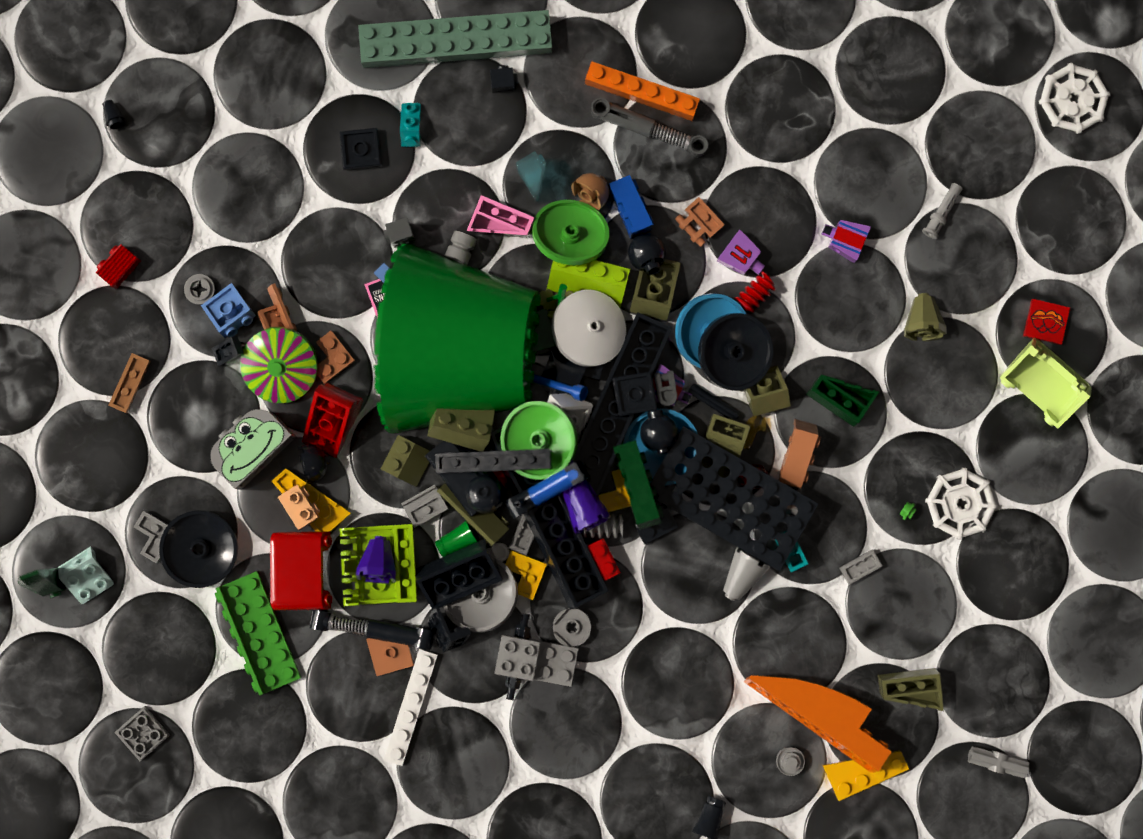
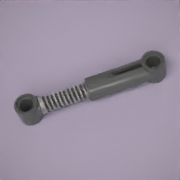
(646, 126)

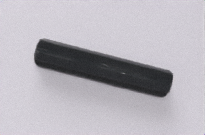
(713, 402)

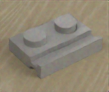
(424, 506)

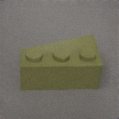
(462, 427)
(913, 687)

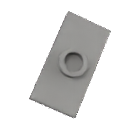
(522, 537)
(860, 566)

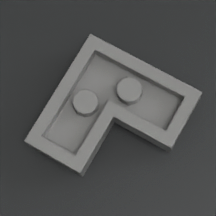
(154, 529)

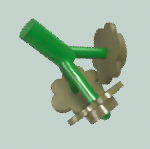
(548, 299)

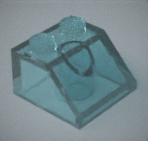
(532, 173)

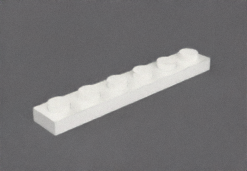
(410, 707)

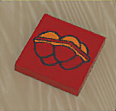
(1046, 321)

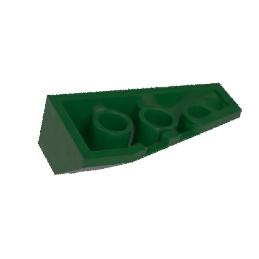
(43, 582)

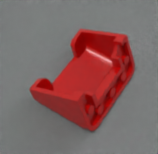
(298, 570)

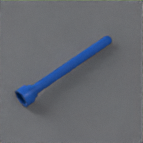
(578, 391)

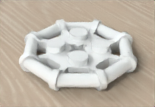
(1085, 98)
(951, 498)

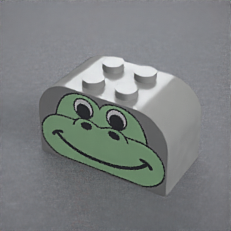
(249, 446)

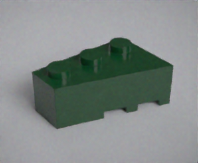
(842, 399)

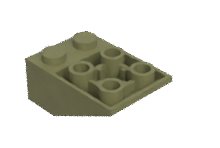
(728, 435)

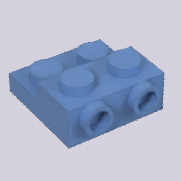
(228, 311)

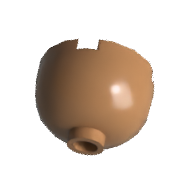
(591, 189)

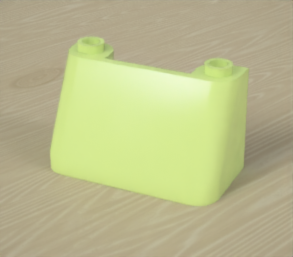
(1047, 382)

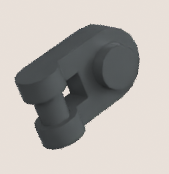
(665, 395)

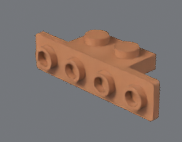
(277, 314)

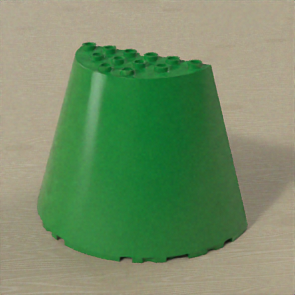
(450, 340)

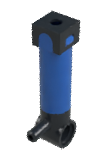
(547, 489)

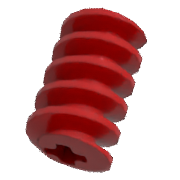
(756, 293)

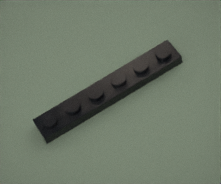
(493, 461)

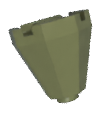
(924, 319)

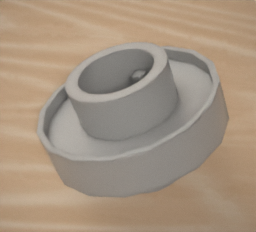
(790, 761)

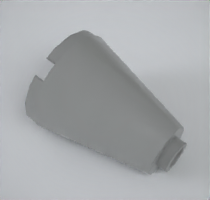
(743, 574)

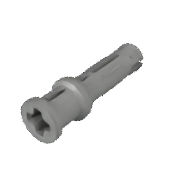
(939, 218)

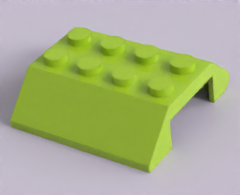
(402, 548)

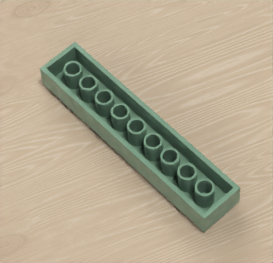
(455, 39)

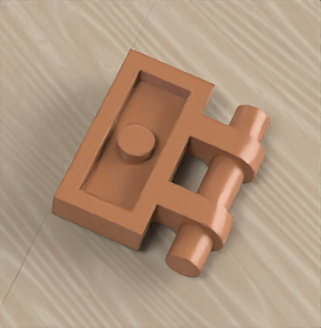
(703, 217)

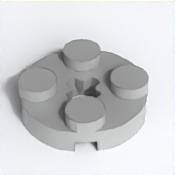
(569, 616)

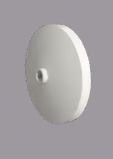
(574, 332)

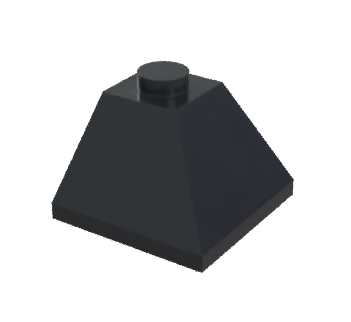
(562, 370)

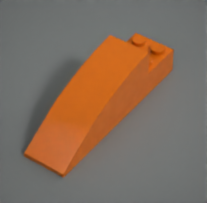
(828, 715)

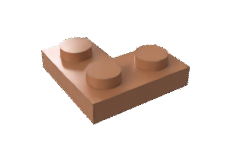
(337, 357)

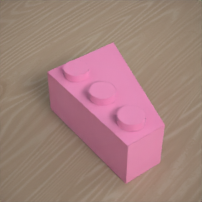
(499, 218)

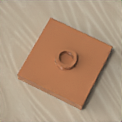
(389, 656)

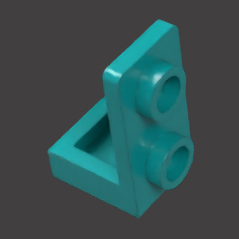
(410, 125)

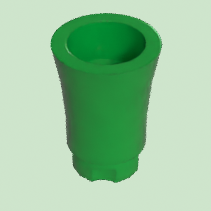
(457, 539)

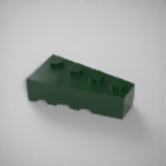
(638, 485)

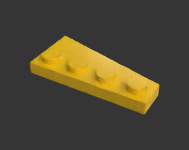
(330, 513)
(850, 778)

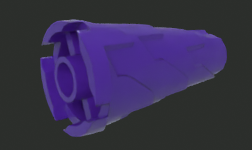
(584, 507)

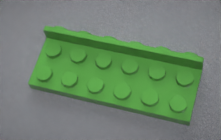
(257, 633)

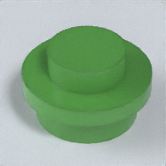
(908, 511)

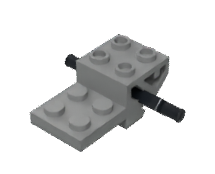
(533, 659)

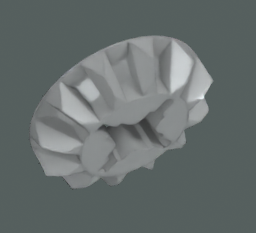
(194, 282)

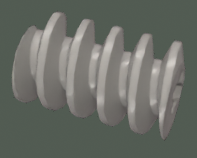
(611, 526)

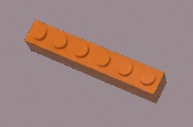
(641, 91)

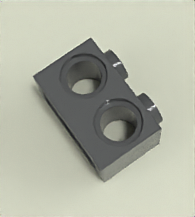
(399, 232)

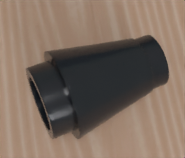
(112, 115)

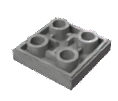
(142, 733)

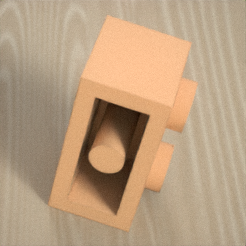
(299, 506)

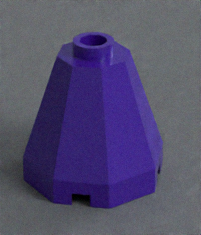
(377, 562)

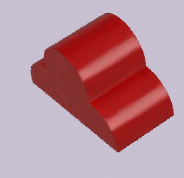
(331, 418)

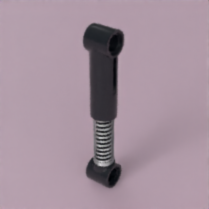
(374, 629)

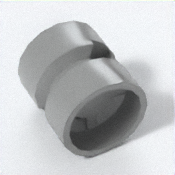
(461, 247)

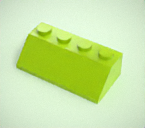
(590, 276)

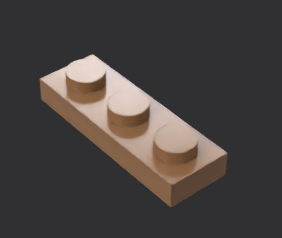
(129, 383)

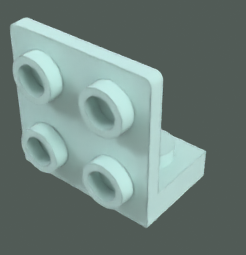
(84, 576)

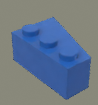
(631, 206)

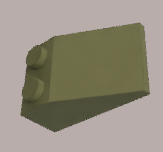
(655, 292)

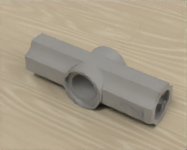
(998, 762)

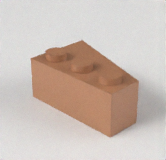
(799, 454)

